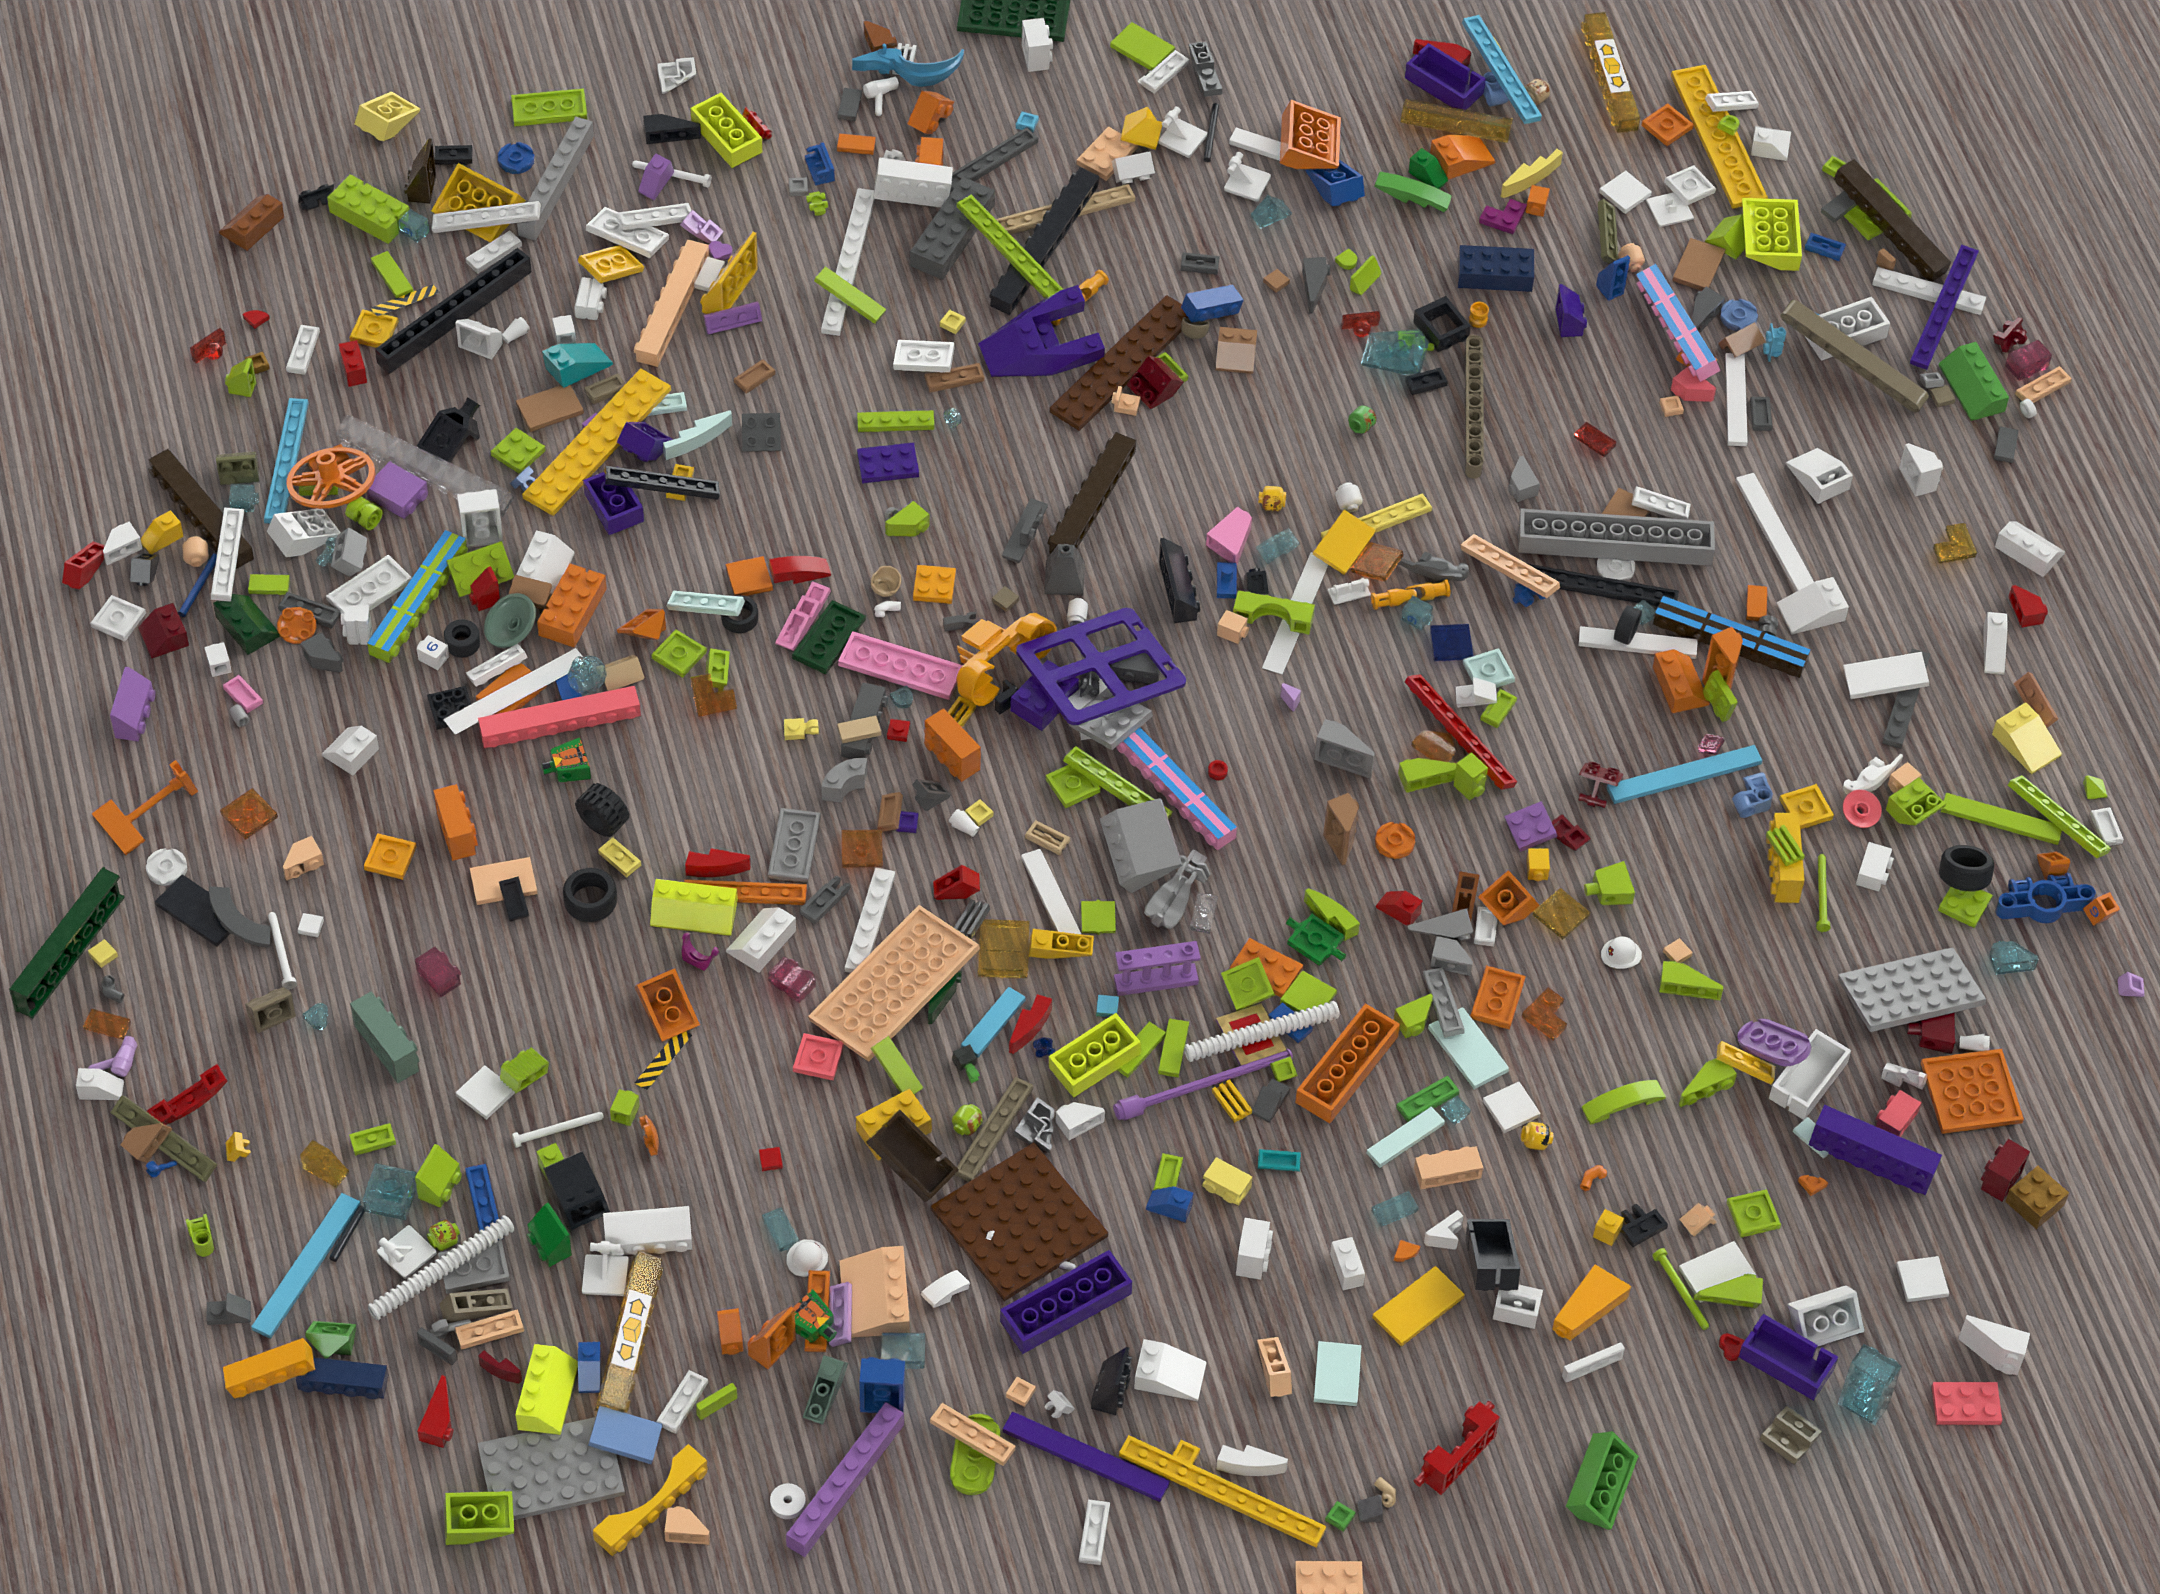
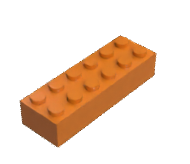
(1347, 1063)

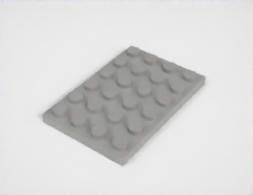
(1911, 989)
(551, 1469)

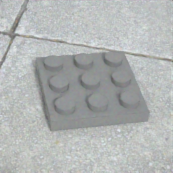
(1116, 726)

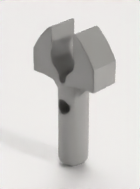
(441, 1327)

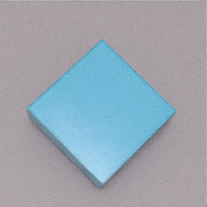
(1027, 120)
(1107, 1005)

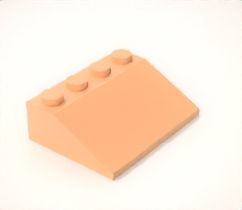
(877, 1291)

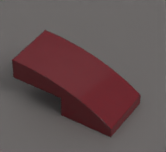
(1568, 834)
(504, 1370)

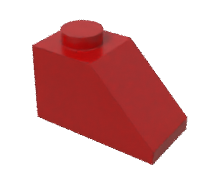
(484, 590)
(2027, 607)
(957, 884)
(1401, 906)

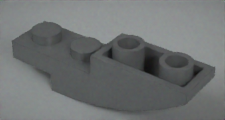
(1204, 69)

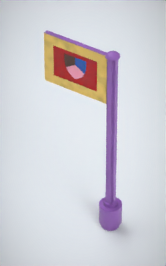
(1249, 1057)

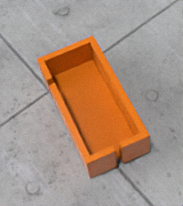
(571, 605)

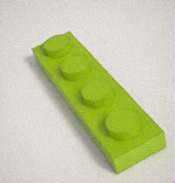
(895, 421)

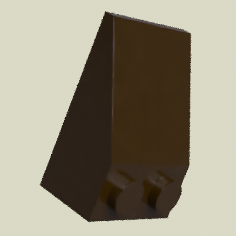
(422, 175)

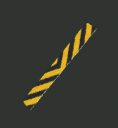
(405, 300)
(662, 1060)

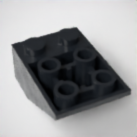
(576, 1190)
(1112, 1382)

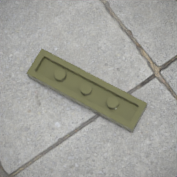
(1608, 231)

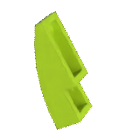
(1332, 913)

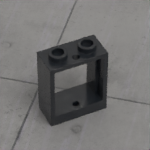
(1434, 310)

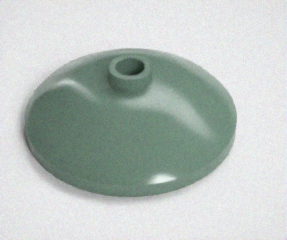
(510, 620)

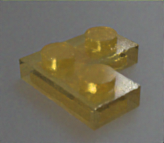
(1958, 547)

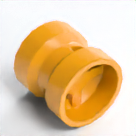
(1478, 314)

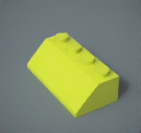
(693, 907)
(546, 1390)

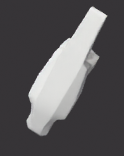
(1872, 776)

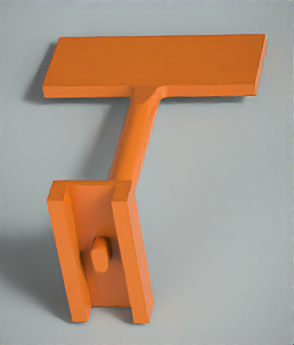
(120, 826)

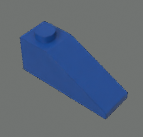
(1613, 278)

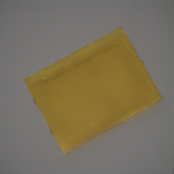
(1003, 948)

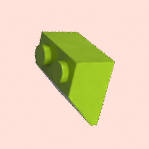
(437, 1177)

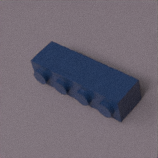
(345, 1378)

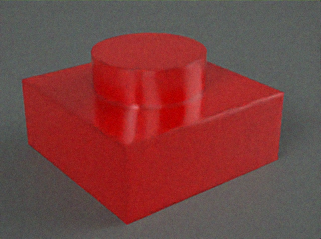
(898, 730)

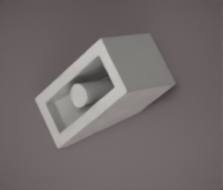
(1523, 481)
(1450, 956)

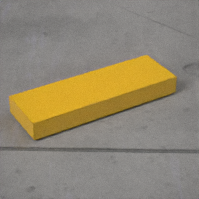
(1746, 1062)

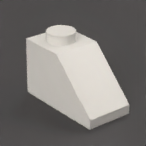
(121, 543)
(98, 1085)
(1078, 1118)

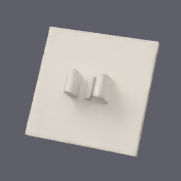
(1669, 209)

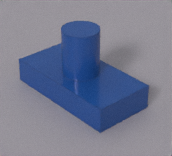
(1226, 580)

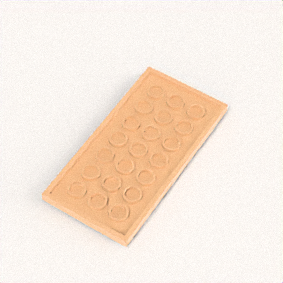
(894, 982)

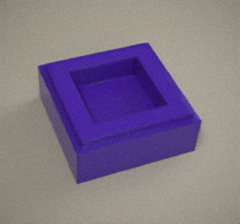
(908, 822)

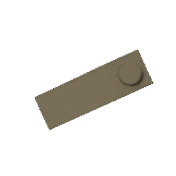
(474, 1304)

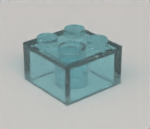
(390, 1191)

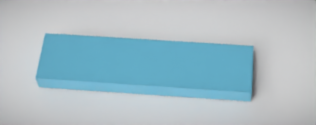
(994, 1021)

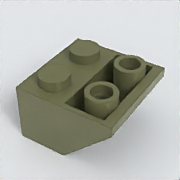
(237, 468)

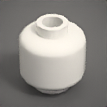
(1348, 497)

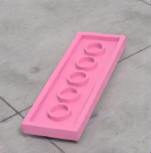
(900, 665)

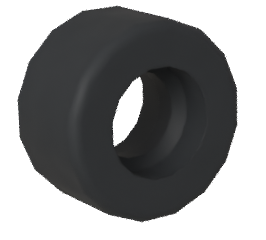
(464, 647)

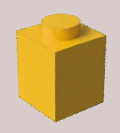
(1538, 864)
(1608, 1227)

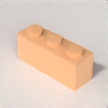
(1448, 1167)

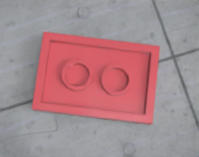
(1966, 1403)

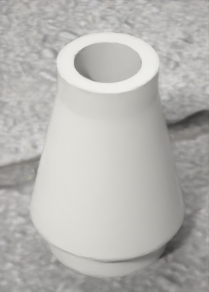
(515, 330)
(963, 822)
(1975, 1042)

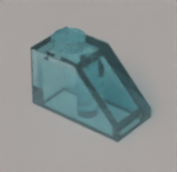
(2011, 958)

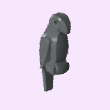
(1436, 568)

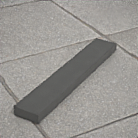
(995, 157)

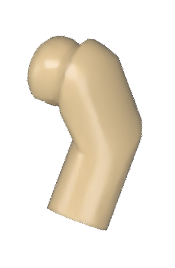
(1388, 1492)

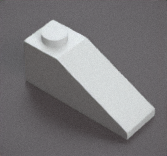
(1995, 643)

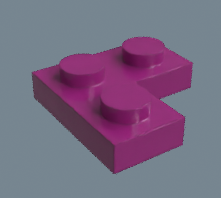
(1504, 220)

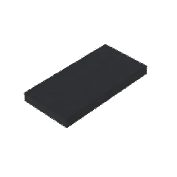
(192, 907)

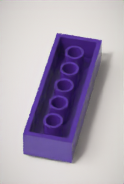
(1874, 1150)
(1065, 1301)

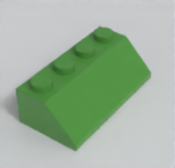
(1974, 382)
(1602, 1480)

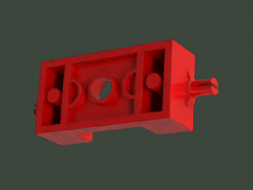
(1442, 1468)

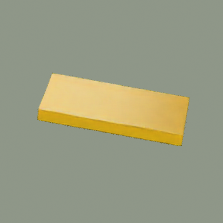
(1418, 1306)

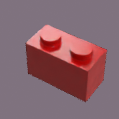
(352, 363)

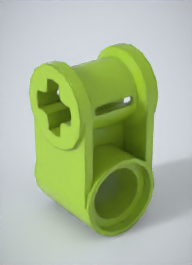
(200, 1232)

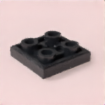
(447, 703)

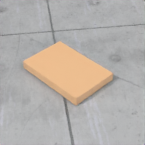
(487, 878)

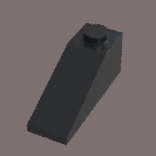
(665, 128)

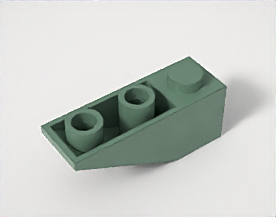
(825, 1389)

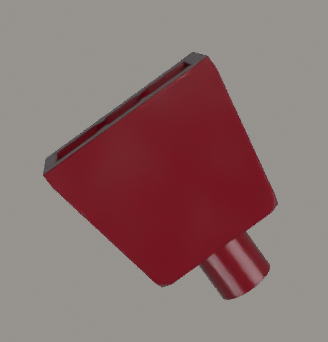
(1935, 1032)

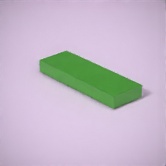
(1428, 1097)

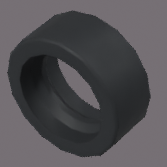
(743, 625)
(1627, 625)

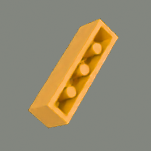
(268, 1368)

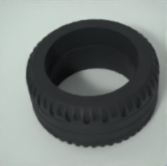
(1966, 868)
(590, 911)

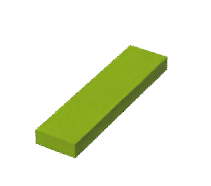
(850, 295)

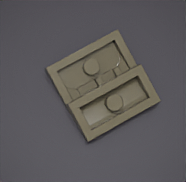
(1790, 1435)

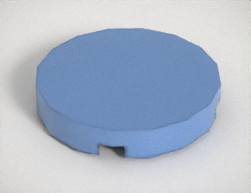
(1738, 314)

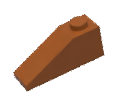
(1466, 892)

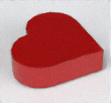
(1731, 1346)

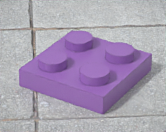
(1530, 826)

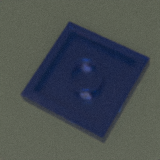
(1451, 642)

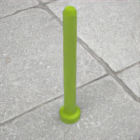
(1823, 924)
(1660, 1255)

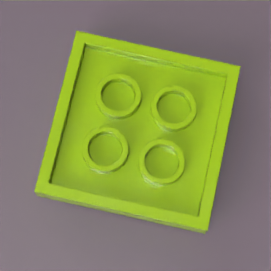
(1864, 223)

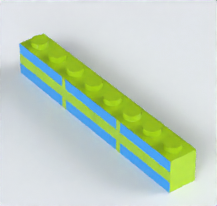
(416, 598)

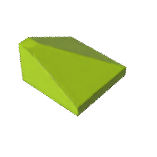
(2094, 787)

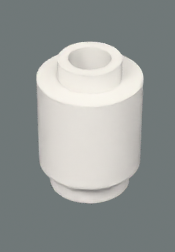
(1077, 611)

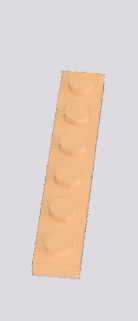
(1510, 566)

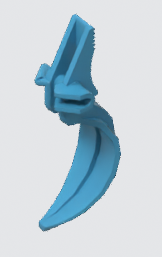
(914, 73)

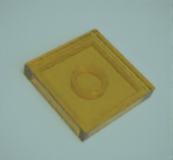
(1561, 913)

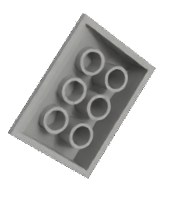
(1140, 844)

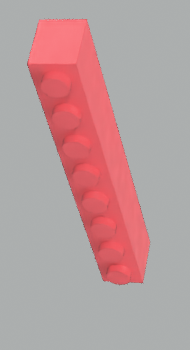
(559, 717)

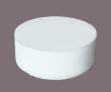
(2028, 408)

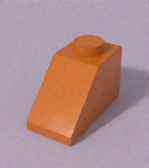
(730, 1331)

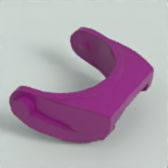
(693, 957)

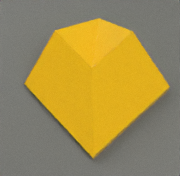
(1141, 128)

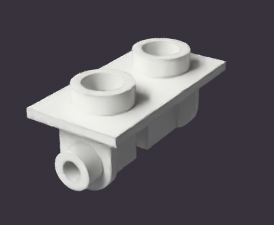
(1349, 592)

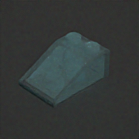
(1396, 351)

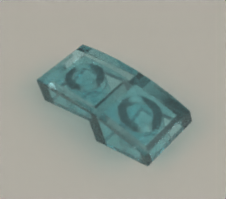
(1278, 544)

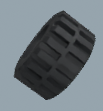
(602, 810)

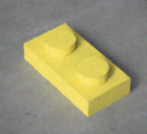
(619, 857)

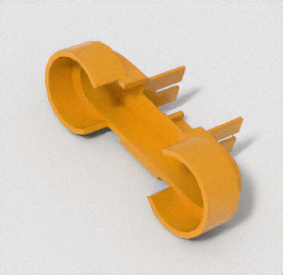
(990, 639)

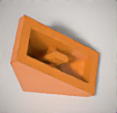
(2053, 864)

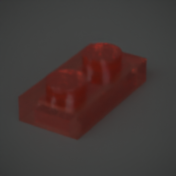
(1595, 439)

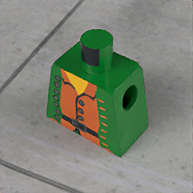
(568, 762)
(814, 1318)

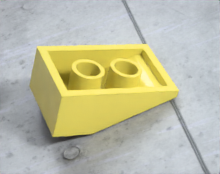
(385, 115)
(2026, 738)

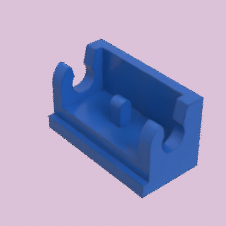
(820, 164)

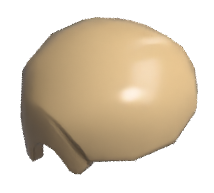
(886, 581)

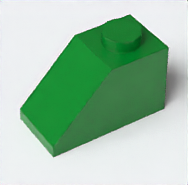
(1427, 169)

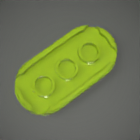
(971, 1470)

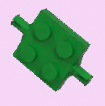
(1315, 939)

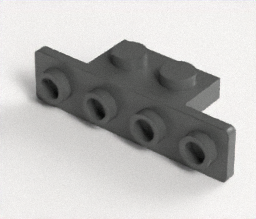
(1025, 530)

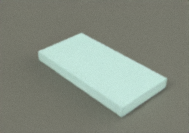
(1471, 1052)

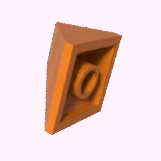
(645, 625)

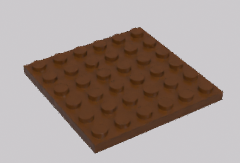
(1033, 1217)

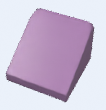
(1290, 696)
(2130, 985)

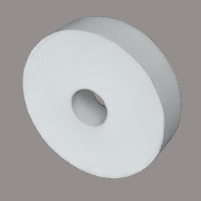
(787, 1510)

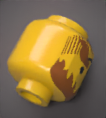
(1272, 498)

